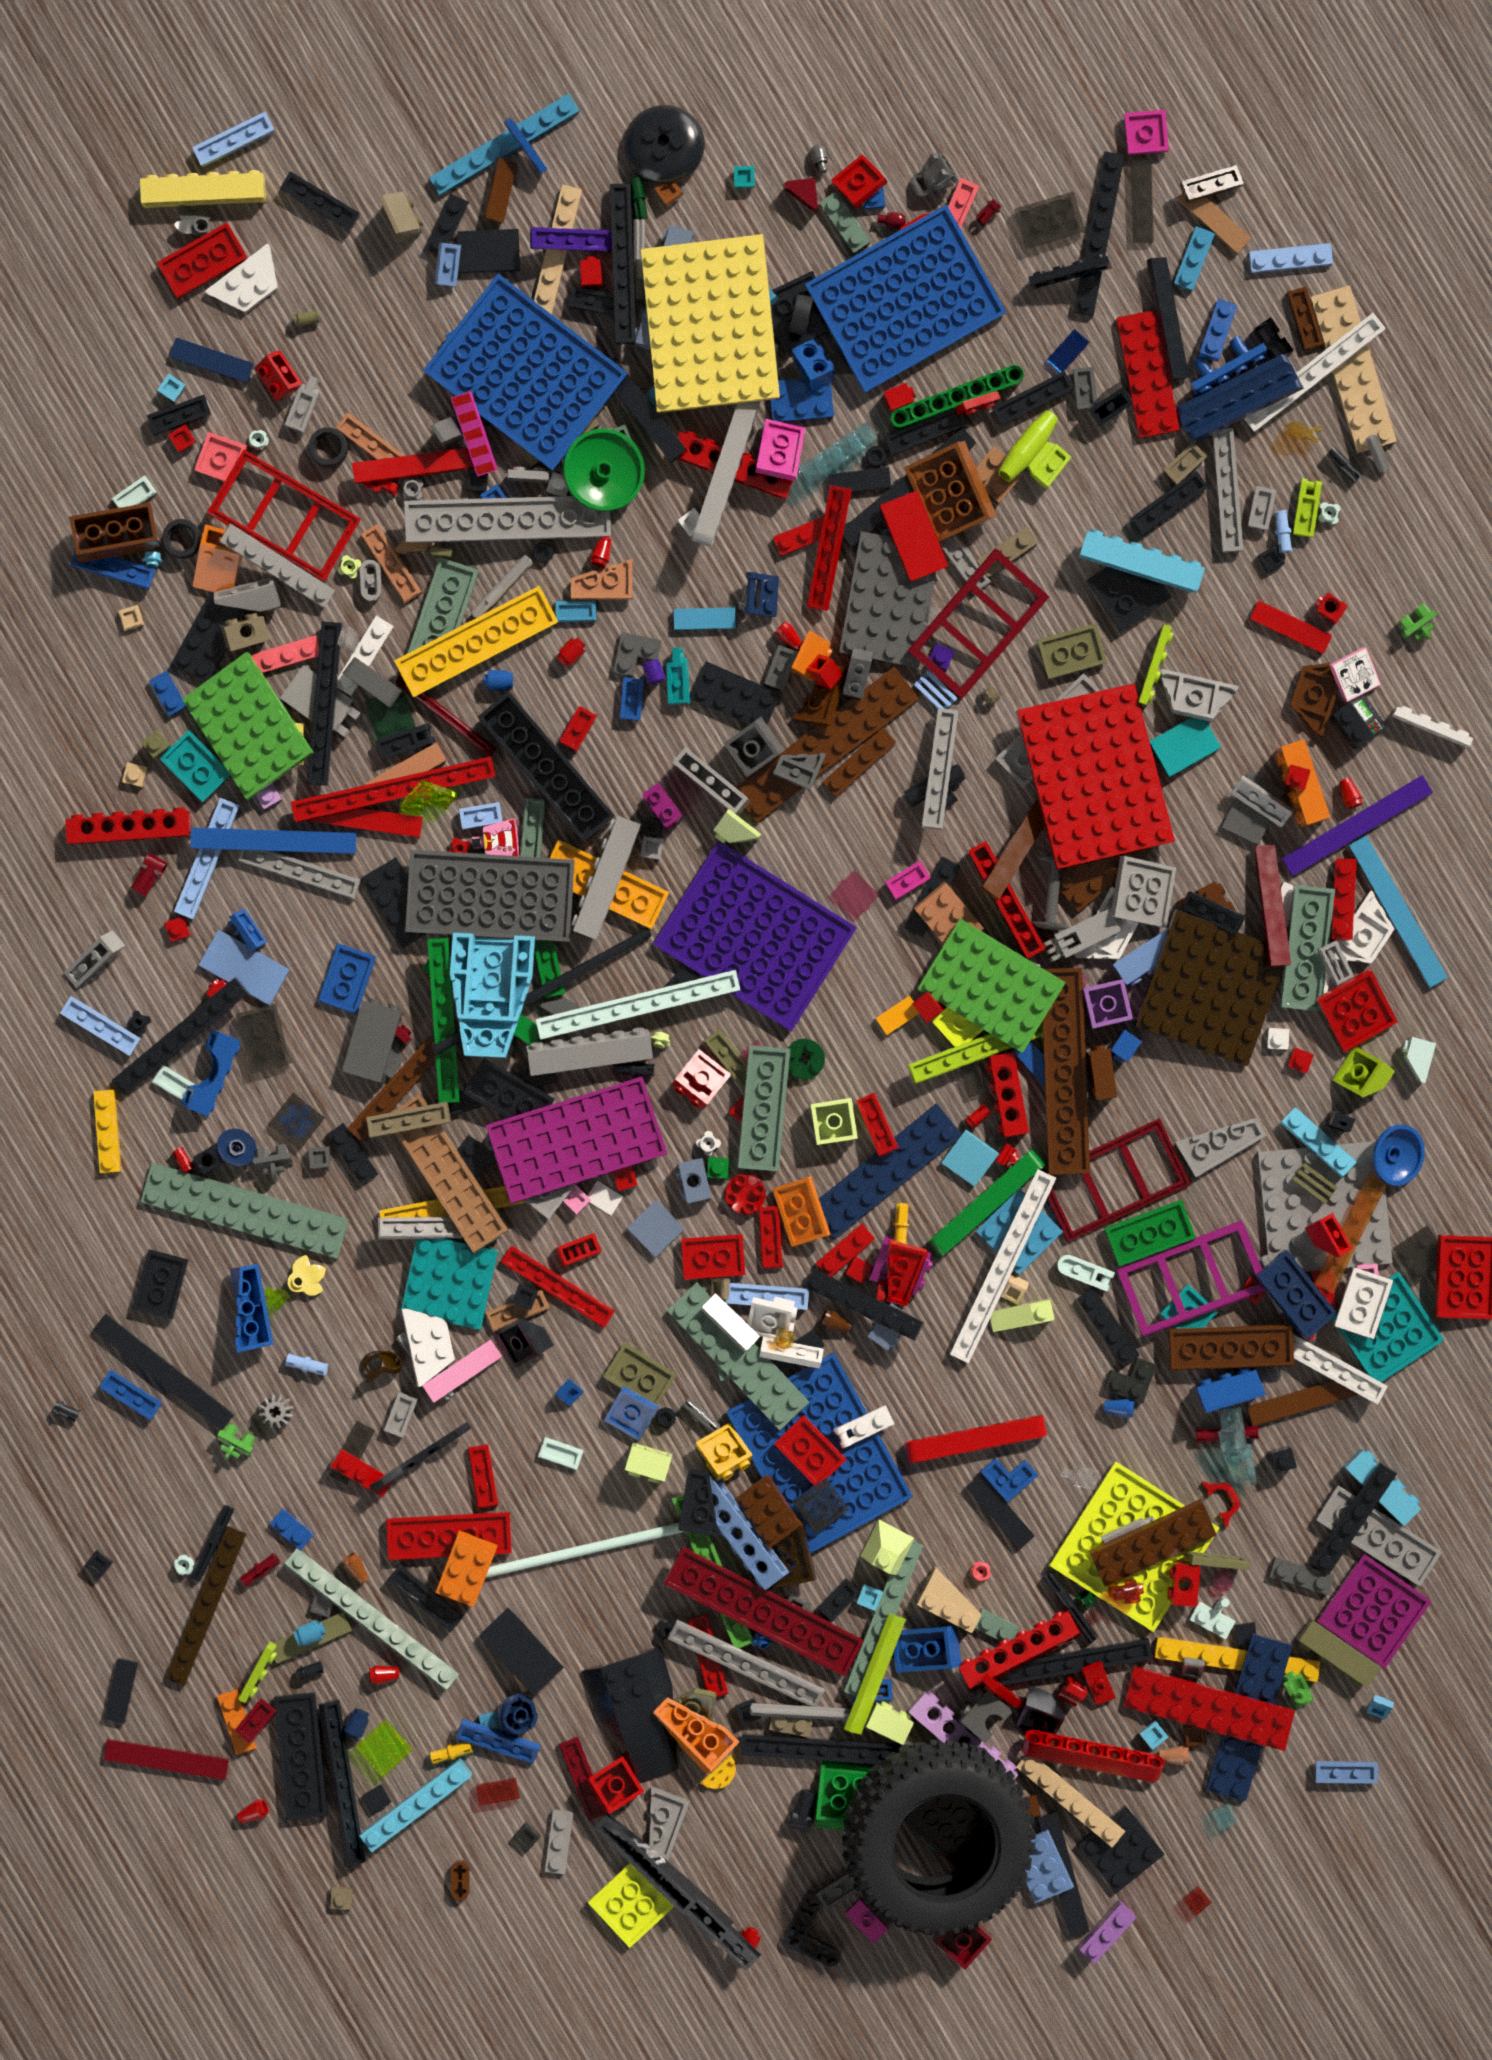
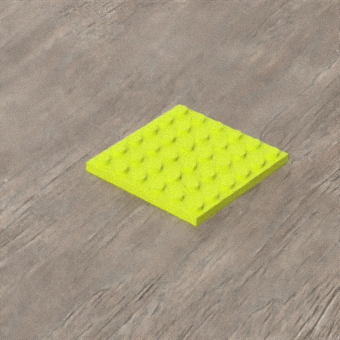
(1116, 1502)

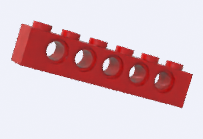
(688, 439)
(76, 835)
(1008, 904)
(1061, 1620)

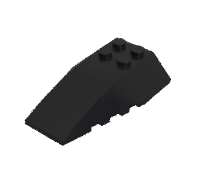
(625, 1700)

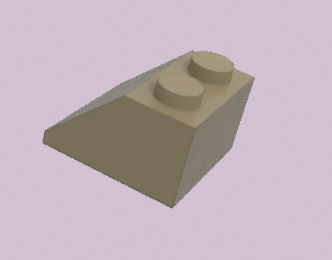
(401, 216)

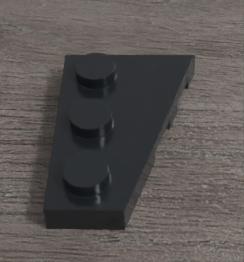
(476, 1155)
(697, 1505)

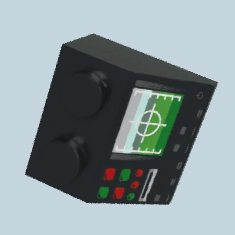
(1358, 721)

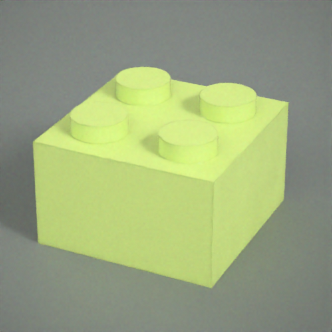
(833, 1121)
(648, 1462)

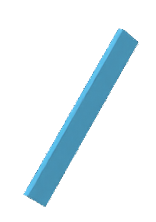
(1397, 911)

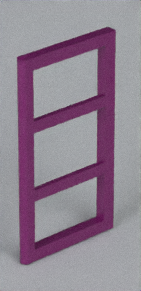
(1160, 1257)

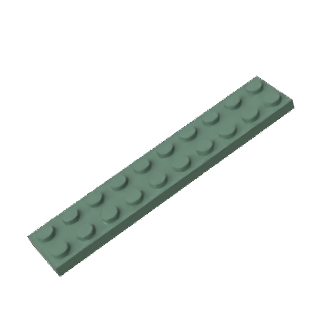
(245, 1210)

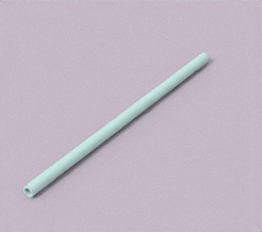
(583, 1550)

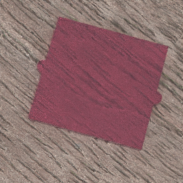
(855, 894)

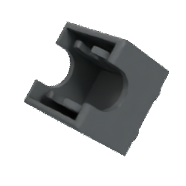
(976, 1712)

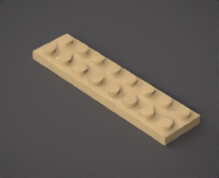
(1356, 377)

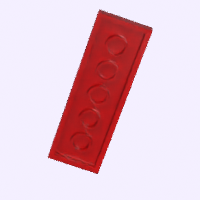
(1147, 374)
(436, 1534)

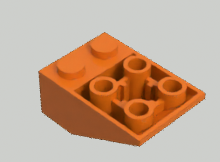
(216, 564)

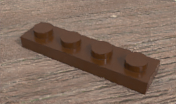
(859, 762)

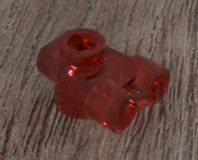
(1129, 1592)

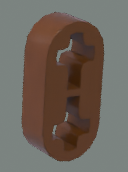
(455, 1880)

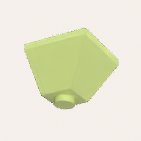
(735, 830)
(887, 1547)

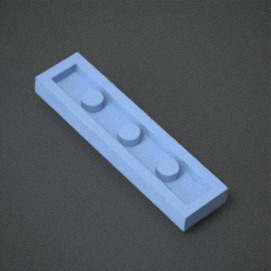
(233, 139)
(1290, 258)
(100, 1026)
(744, 1294)

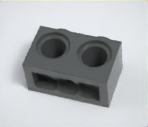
(858, 673)

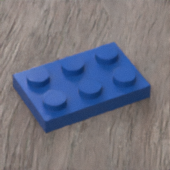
(800, 403)

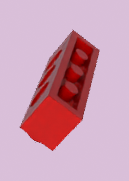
(1019, 1124)

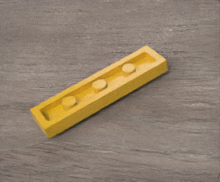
(107, 1131)

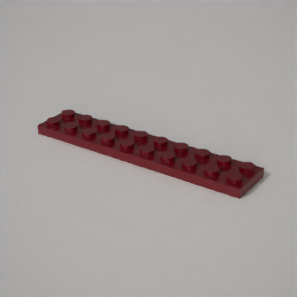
(763, 1611)

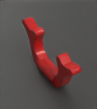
(1230, 1493)

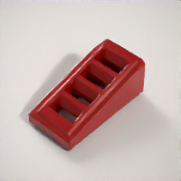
(561, 1257)

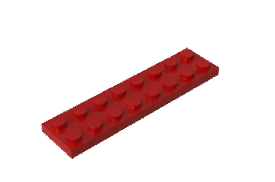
(1209, 1708)

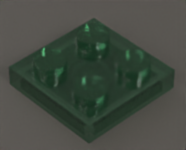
(391, 720)

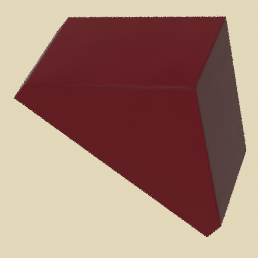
(804, 191)

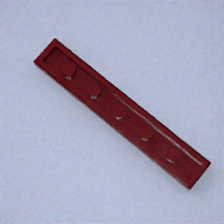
(1272, 906)
(166, 1759)

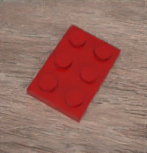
(713, 1256)
(810, 1450)

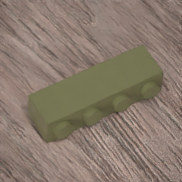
(1338, 1652)

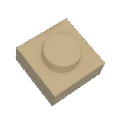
(135, 774)

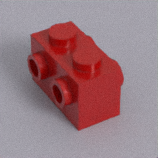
(278, 375)

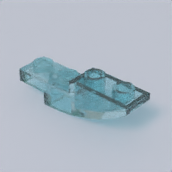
(1234, 1447)

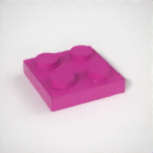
(1146, 132)

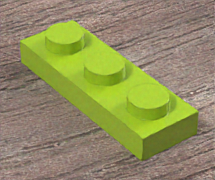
(258, 1673)

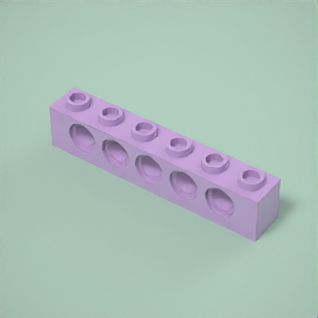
(935, 1725)

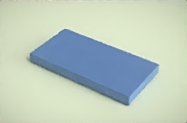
(256, 972)

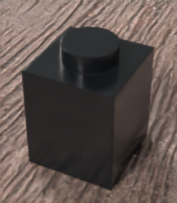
(1282, 1459)

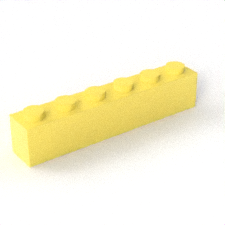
(202, 190)

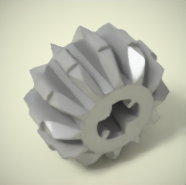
(280, 1417)

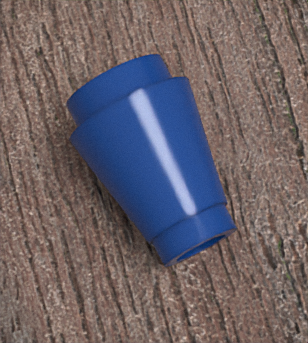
(1120, 1408)

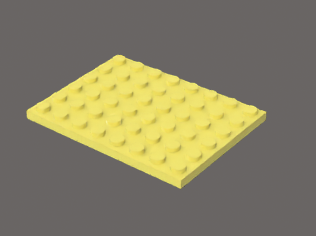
(710, 323)

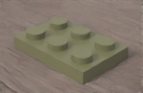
(1072, 651)
(640, 1374)

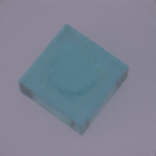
(1224, 1816)

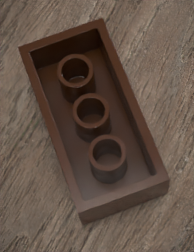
(114, 532)

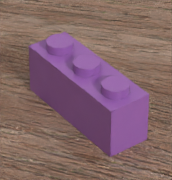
(1106, 1931)

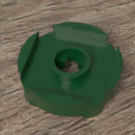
(814, 1065)

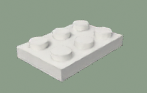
(1363, 1302)

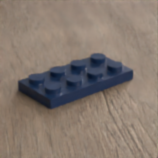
(1295, 1294)

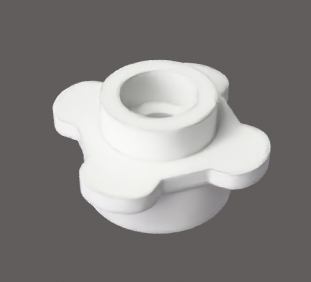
(715, 1143)

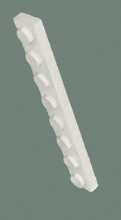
(1322, 366)

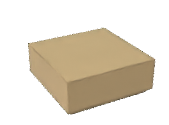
(131, 618)

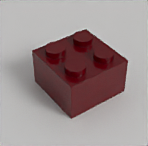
(964, 1946)

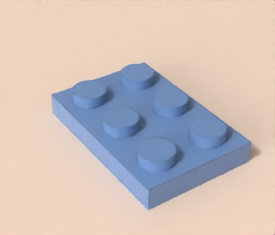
(1047, 1870)

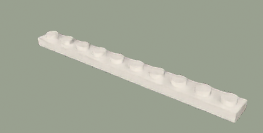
(1003, 1266)

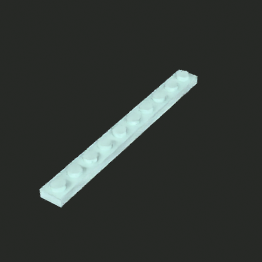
(638, 1004)

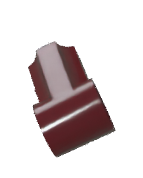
(150, 870)

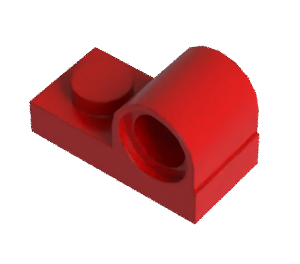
(1072, 1691)

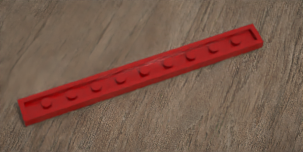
(391, 789)

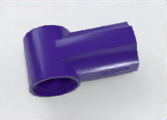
(653, 671)

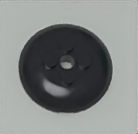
(668, 162)

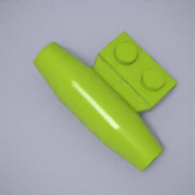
(1033, 451)

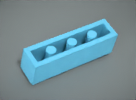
(1394, 1499)

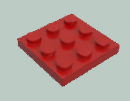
(1356, 1010)

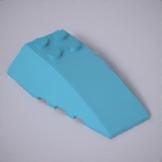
(490, 989)

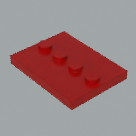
(1464, 1277)

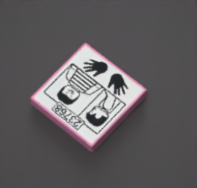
(1355, 674)

